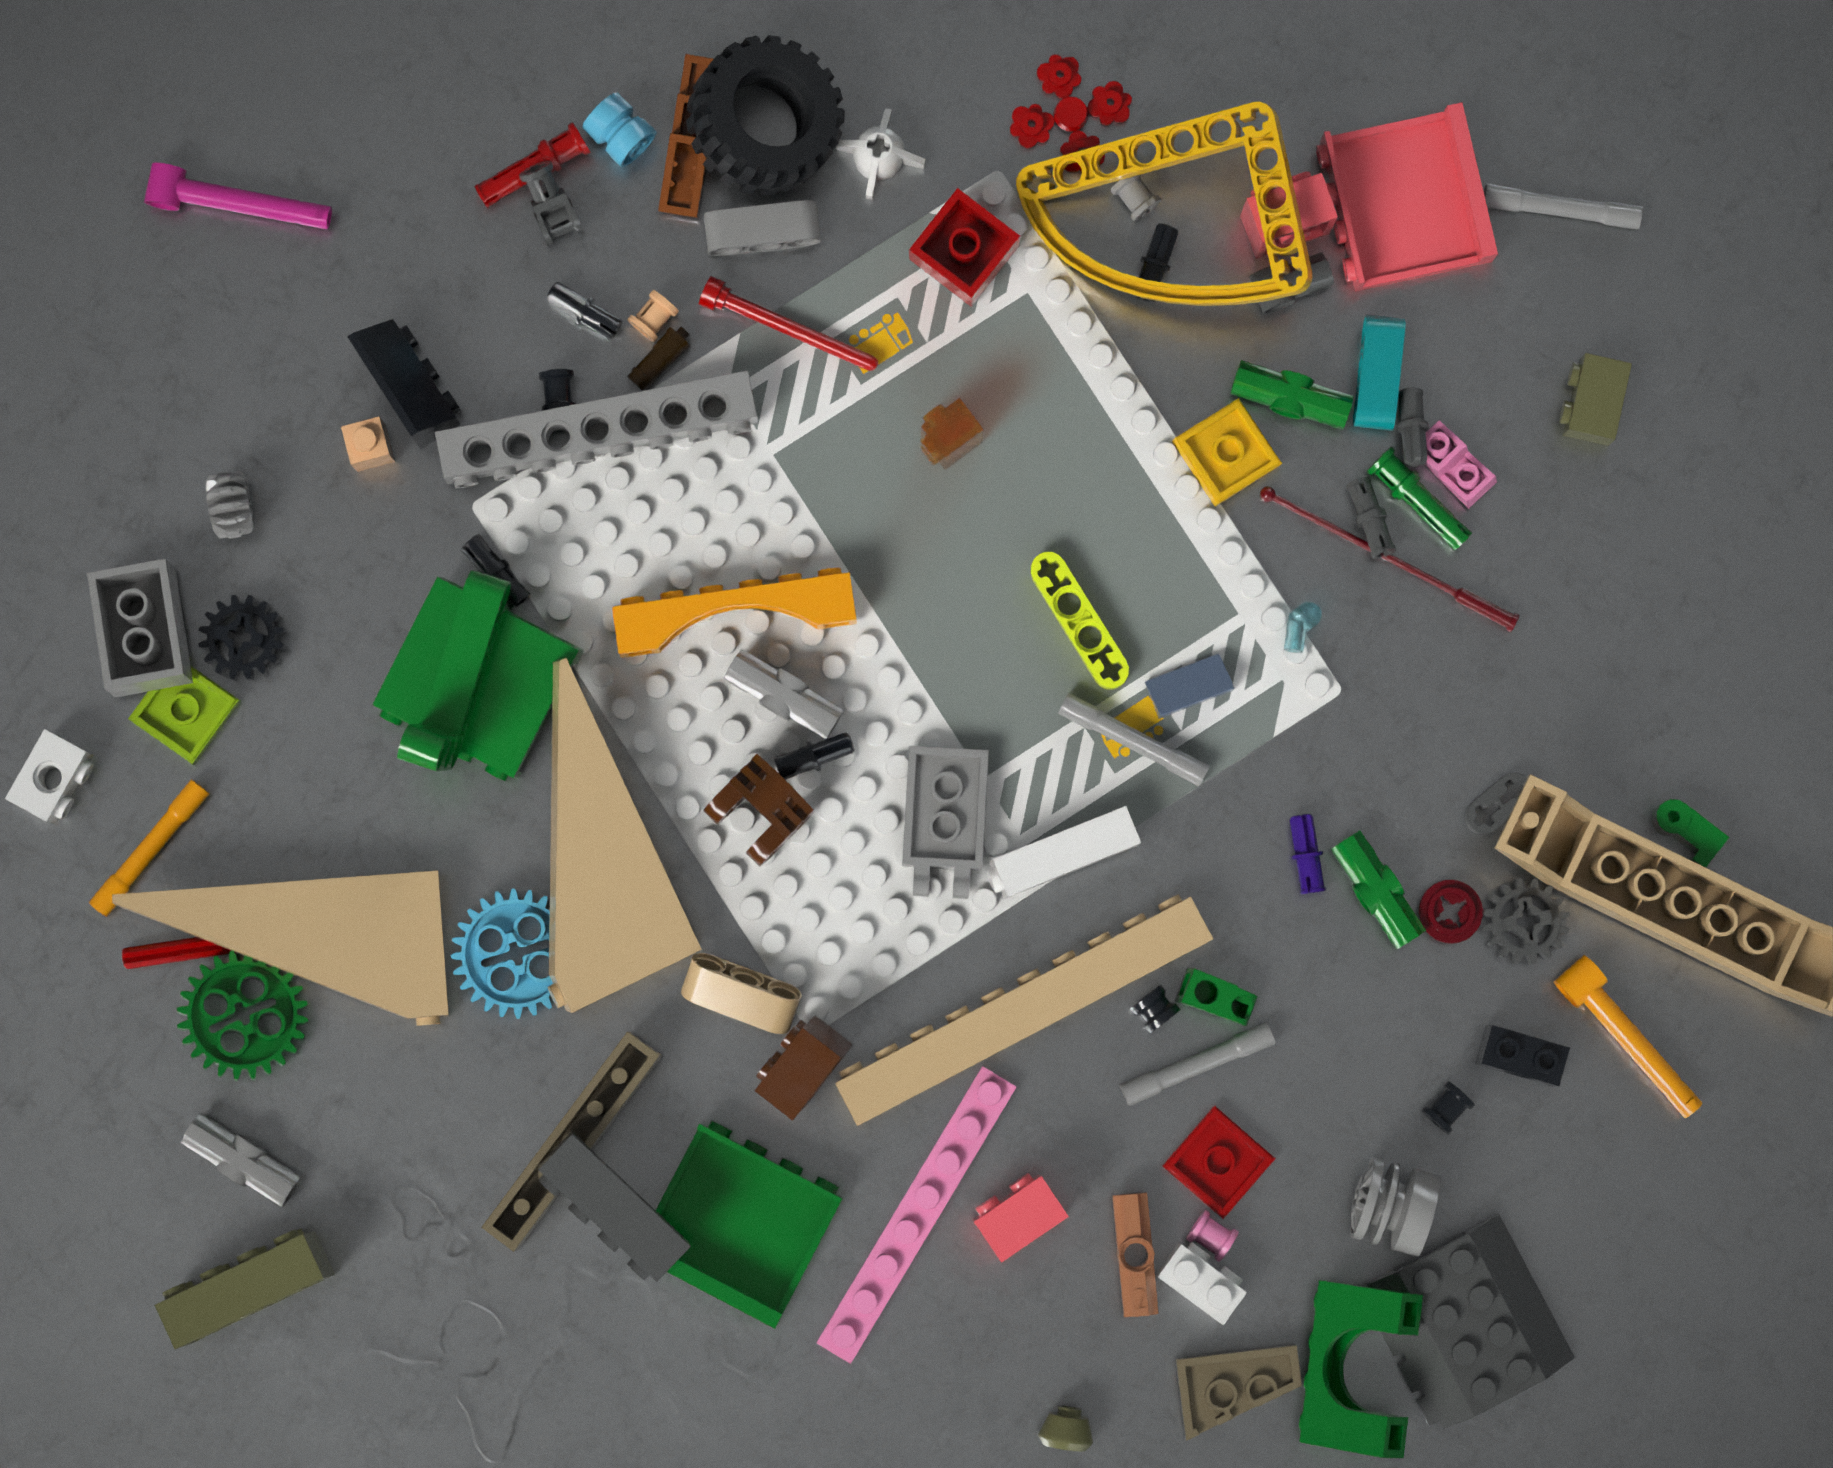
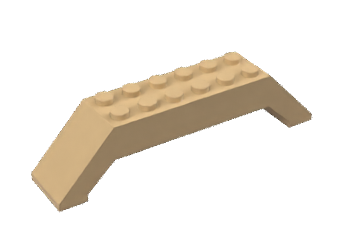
(1669, 897)

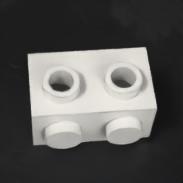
(1200, 1283)

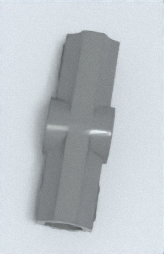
(783, 694)
(241, 1160)

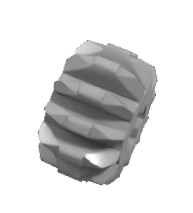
(229, 504)

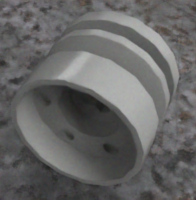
(1395, 1206)

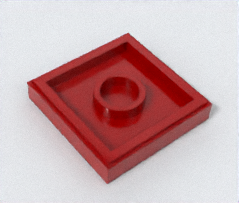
(1218, 1162)

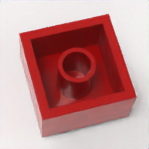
(964, 247)

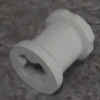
(1136, 196)

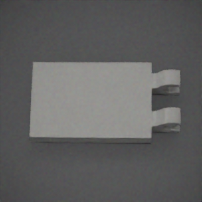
(945, 814)

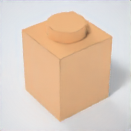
(368, 444)

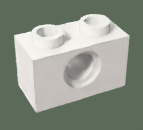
(30, 788)

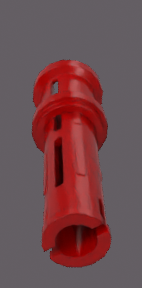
(557, 150)

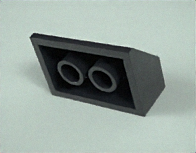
(406, 380)

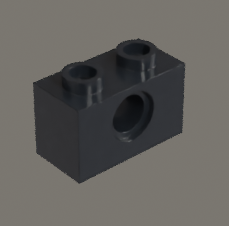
(1522, 1055)

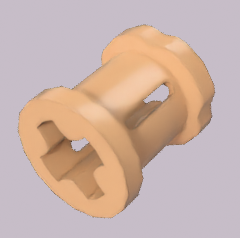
(653, 315)

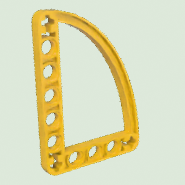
(1166, 155)

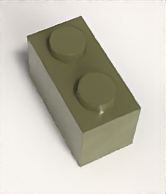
(1595, 399)

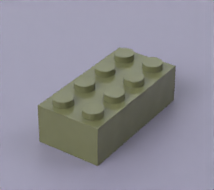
(240, 1291)

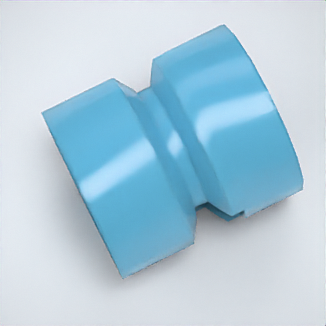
(613, 124)

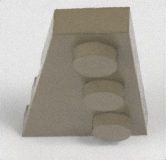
(1230, 1383)

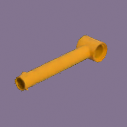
(1584, 984)

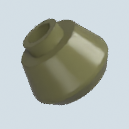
(1066, 1430)

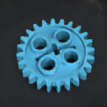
(504, 918)

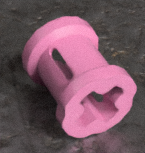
(1212, 1235)

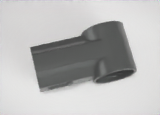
(1321, 279)

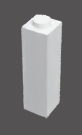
(1063, 853)

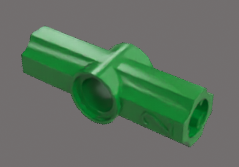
(1292, 394)
(1378, 889)

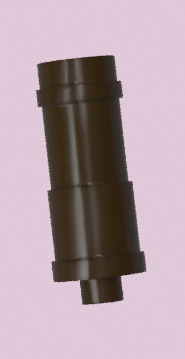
(662, 355)

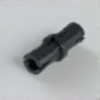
(489, 563)

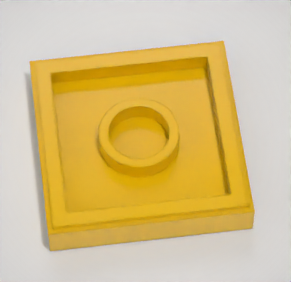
(1226, 452)

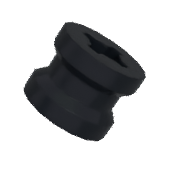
(1155, 1009)

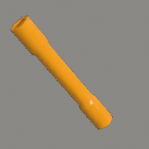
(178, 812)

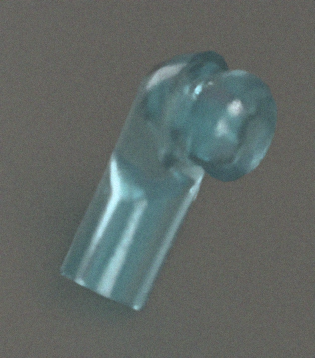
(1299, 623)

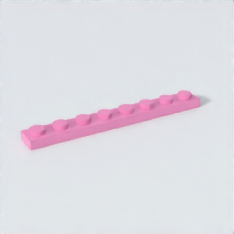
(916, 1215)

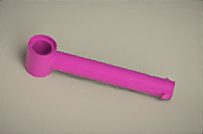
(169, 188)

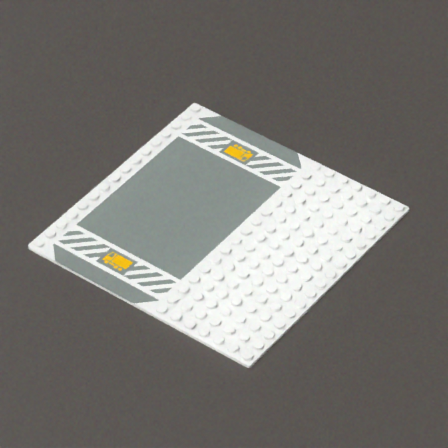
(944, 599)

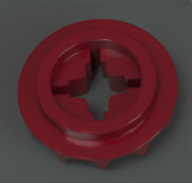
(1468, 917)

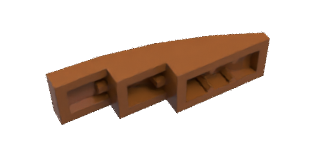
(684, 168)

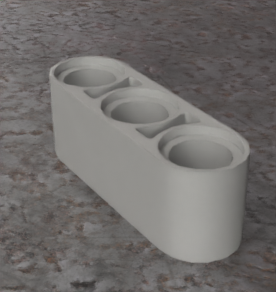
(762, 228)

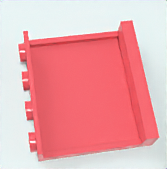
(1407, 199)

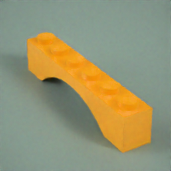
(652, 625)

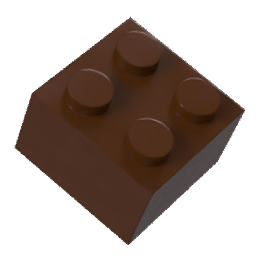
(798, 1073)

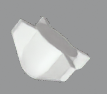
(879, 153)

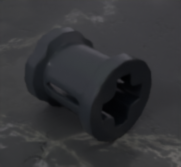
(557, 388)
(1448, 1107)

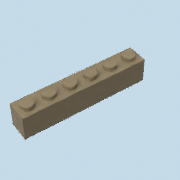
(589, 1120)

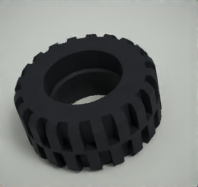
(798, 82)

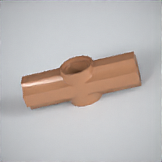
(1138, 1281)

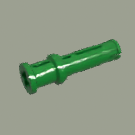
(1406, 485)

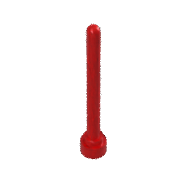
(719, 296)

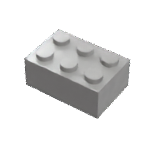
(139, 628)

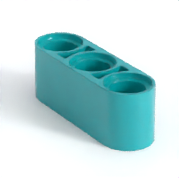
(1379, 372)

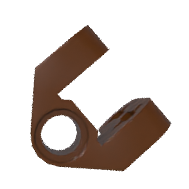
(771, 798)

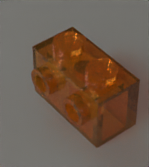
(949, 433)

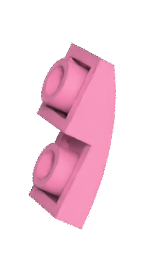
(1456, 466)

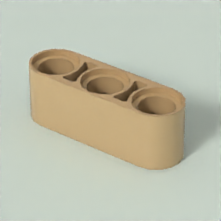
(741, 993)

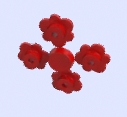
(1069, 112)

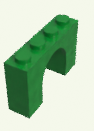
(1329, 1411)

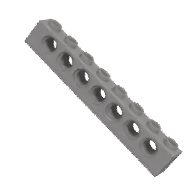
(457, 443)

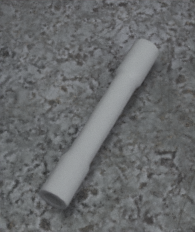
(1606, 213)
(1094, 719)
(1238, 1046)

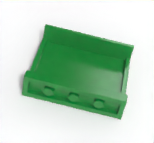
(513, 691)
(745, 1222)

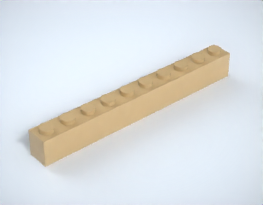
(1023, 1011)

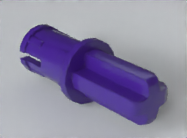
(1307, 854)

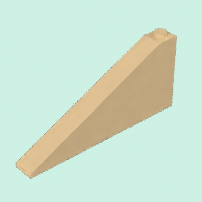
(608, 889)
(350, 934)

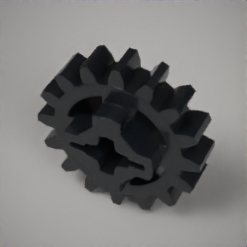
(246, 620)

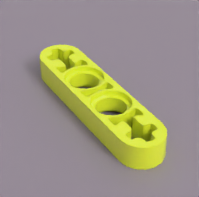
(1083, 618)

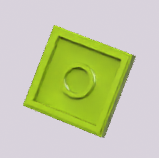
(186, 715)

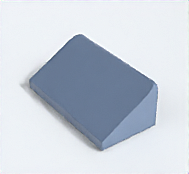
(1189, 686)

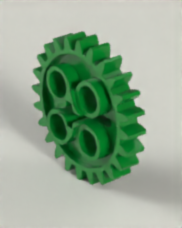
(258, 1048)

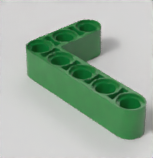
(440, 734)

